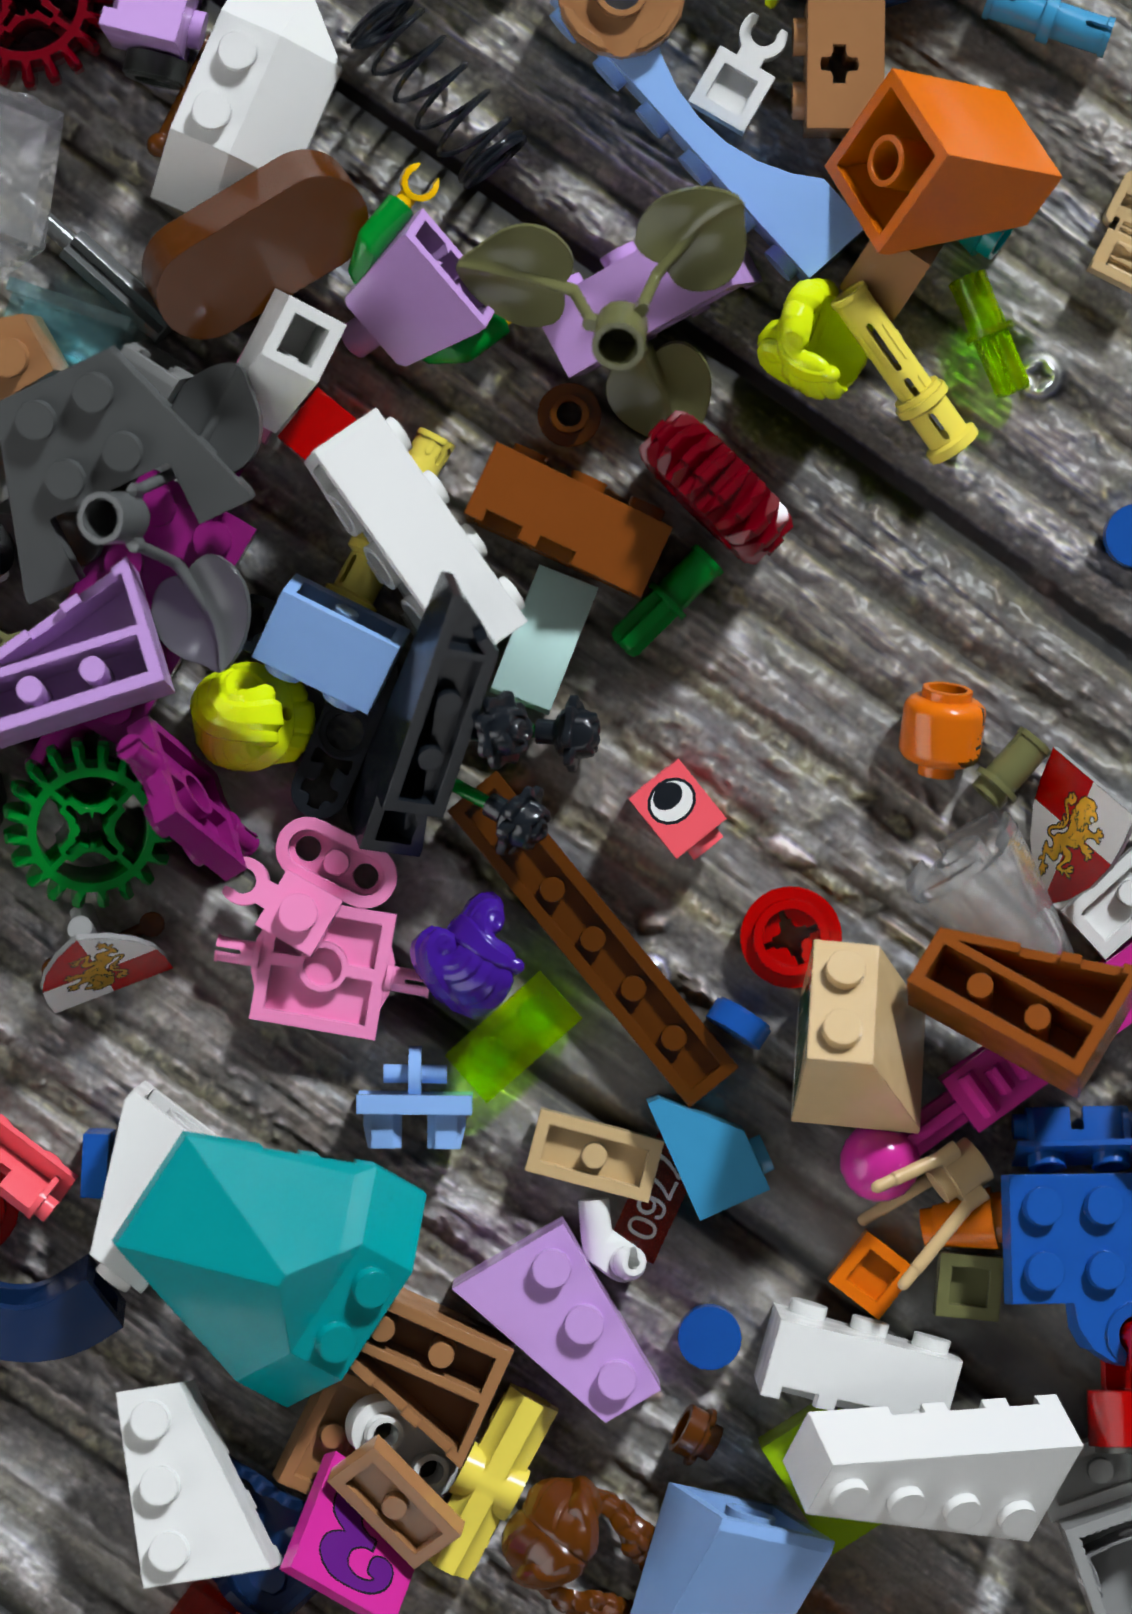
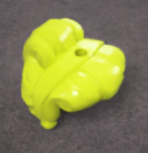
(811, 343)
(251, 718)

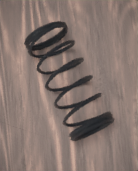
(367, 34)

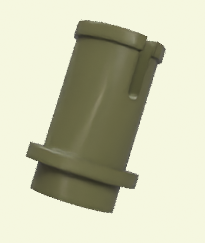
(1010, 768)

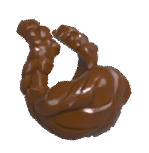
(558, 1536)

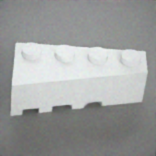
(407, 523)
(936, 1467)

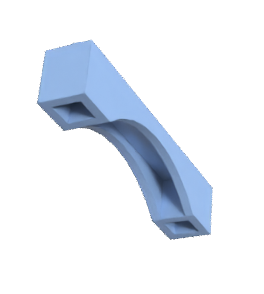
(792, 212)

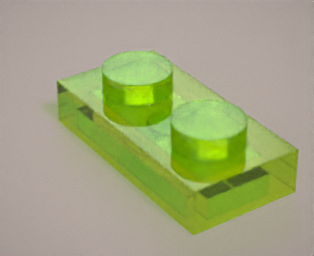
(513, 1036)

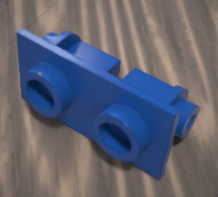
(1053, 1145)

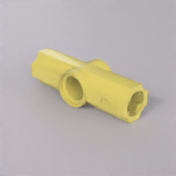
(494, 1475)

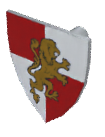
(1075, 828)
(97, 962)

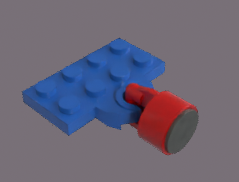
(1073, 1247)

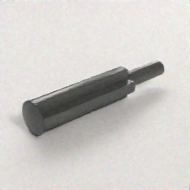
(109, 279)

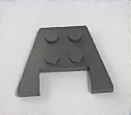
(87, 436)

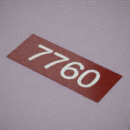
(649, 1223)

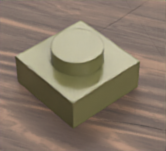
(968, 1285)

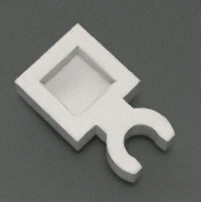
(735, 82)

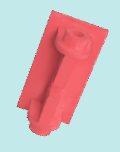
(34, 1177)

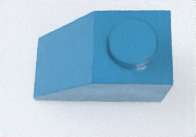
(711, 1156)

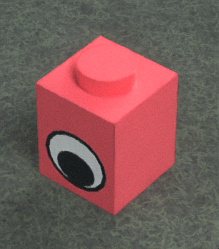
(679, 811)

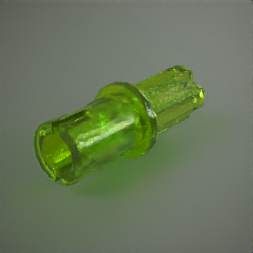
(990, 333)

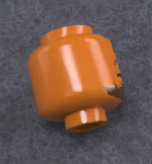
(942, 729)

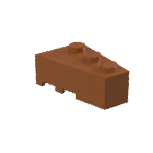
(568, 519)

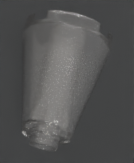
(990, 886)

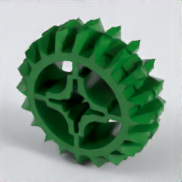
(70, 842)

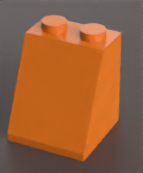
(939, 163)

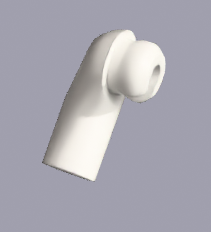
(605, 1247)

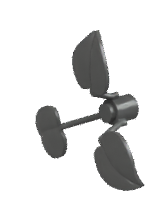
(207, 606)

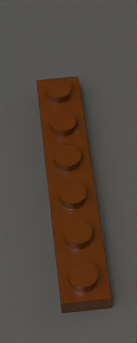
(603, 953)

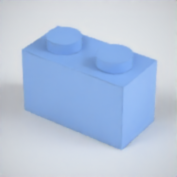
(330, 645)

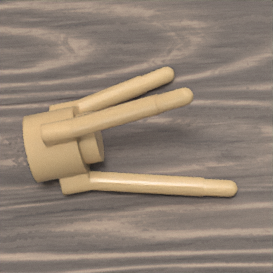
(953, 1172)

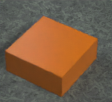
(870, 1274)

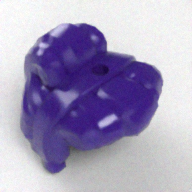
(466, 961)

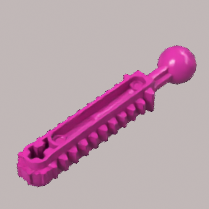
(976, 1091)

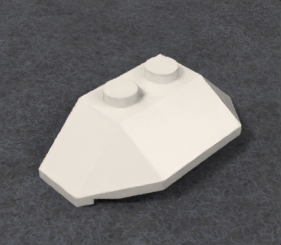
(248, 99)

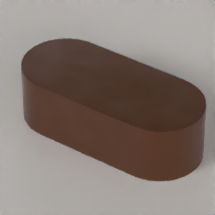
(255, 236)

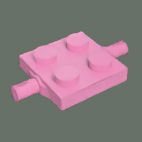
(335, 988)

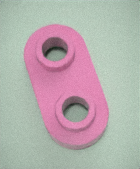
(336, 862)

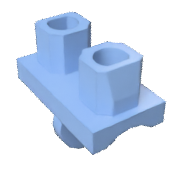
(385, 1108)

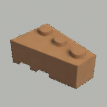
(435, 1369)

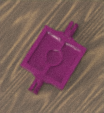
(186, 799)

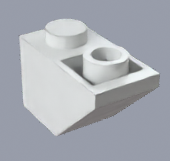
(288, 355)

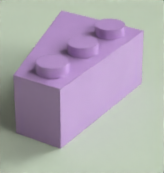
(623, 280)
(562, 1318)

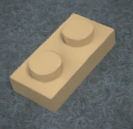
(594, 1155)

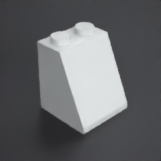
(143, 1139)

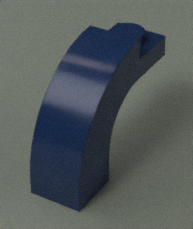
(58, 1314)

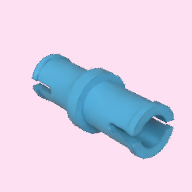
(1054, 21)

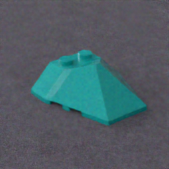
(274, 1256)

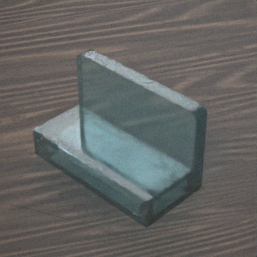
(75, 325)

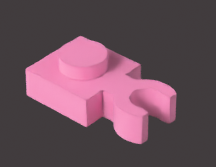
(292, 909)

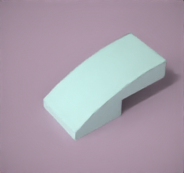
(544, 644)

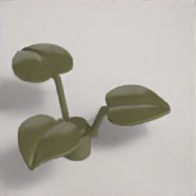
(689, 233)

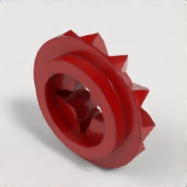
(762, 924)

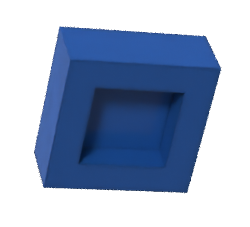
(96, 1159)

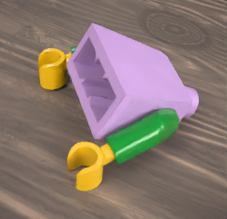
(410, 289)

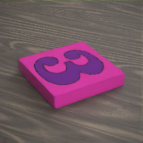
(343, 1553)

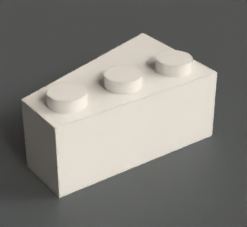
(852, 1362)
(185, 1491)

